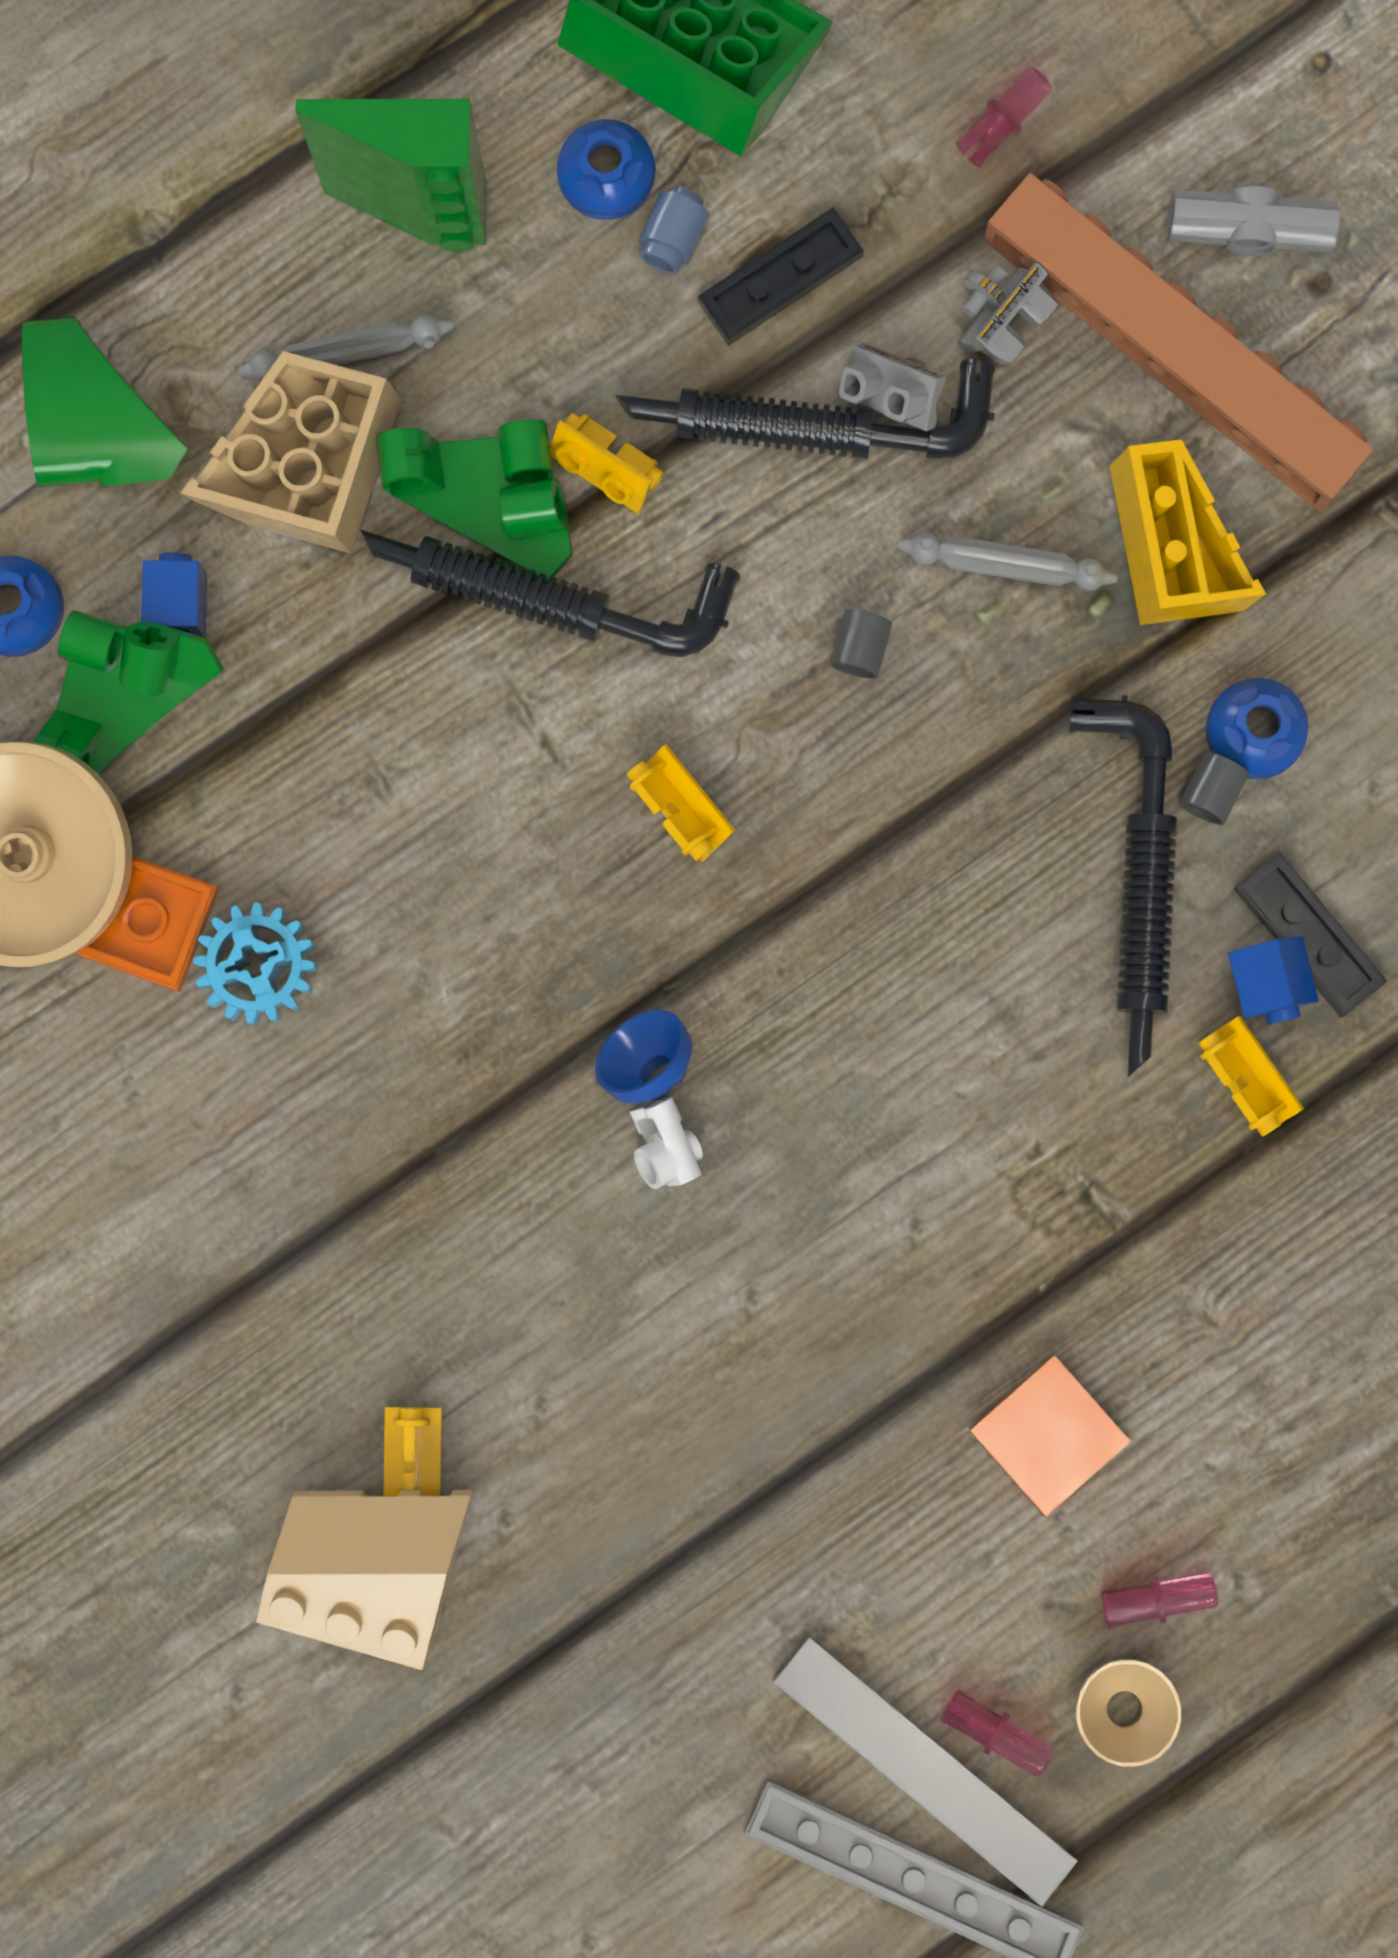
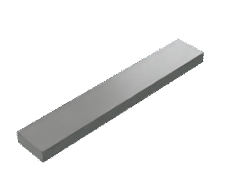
(925, 1771)
(909, 1876)

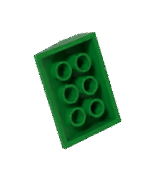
(700, 60)
(402, 164)

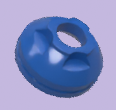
(609, 193)
(40, 607)
(1231, 738)
(639, 1049)

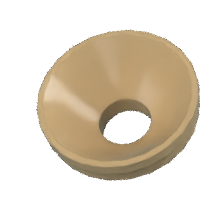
(1151, 1731)

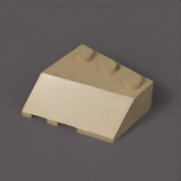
(301, 452)
(365, 1570)

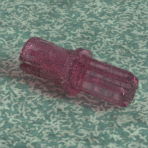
(1005, 115)
(1159, 1599)
(997, 1733)

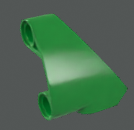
(85, 415)
(485, 489)
(121, 683)

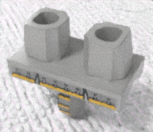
(1019, 294)
(892, 386)

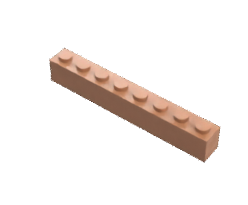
(1178, 342)

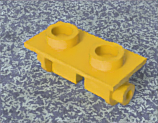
(583, 449)
(689, 811)
(1250, 1076)
(412, 1450)

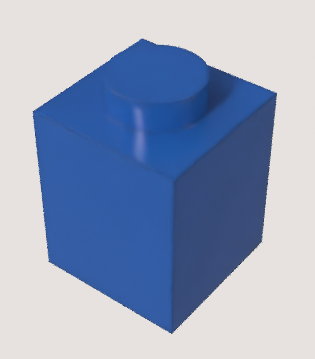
(175, 593)
(1274, 979)

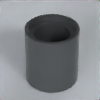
(861, 643)
(1213, 788)

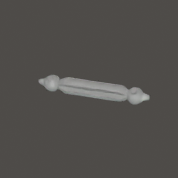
(356, 345)
(1007, 561)

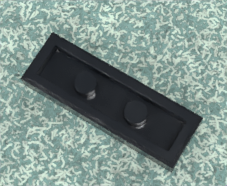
(780, 276)
(1293, 910)

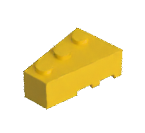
(1174, 540)

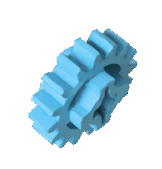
(231, 972)

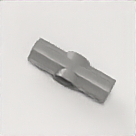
(1253, 221)

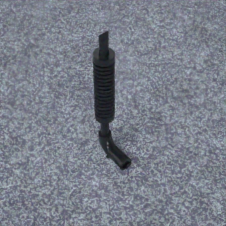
(822, 427)
(557, 602)
(1148, 867)

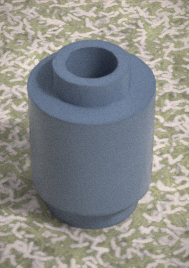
(673, 230)

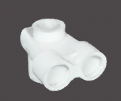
(670, 1150)

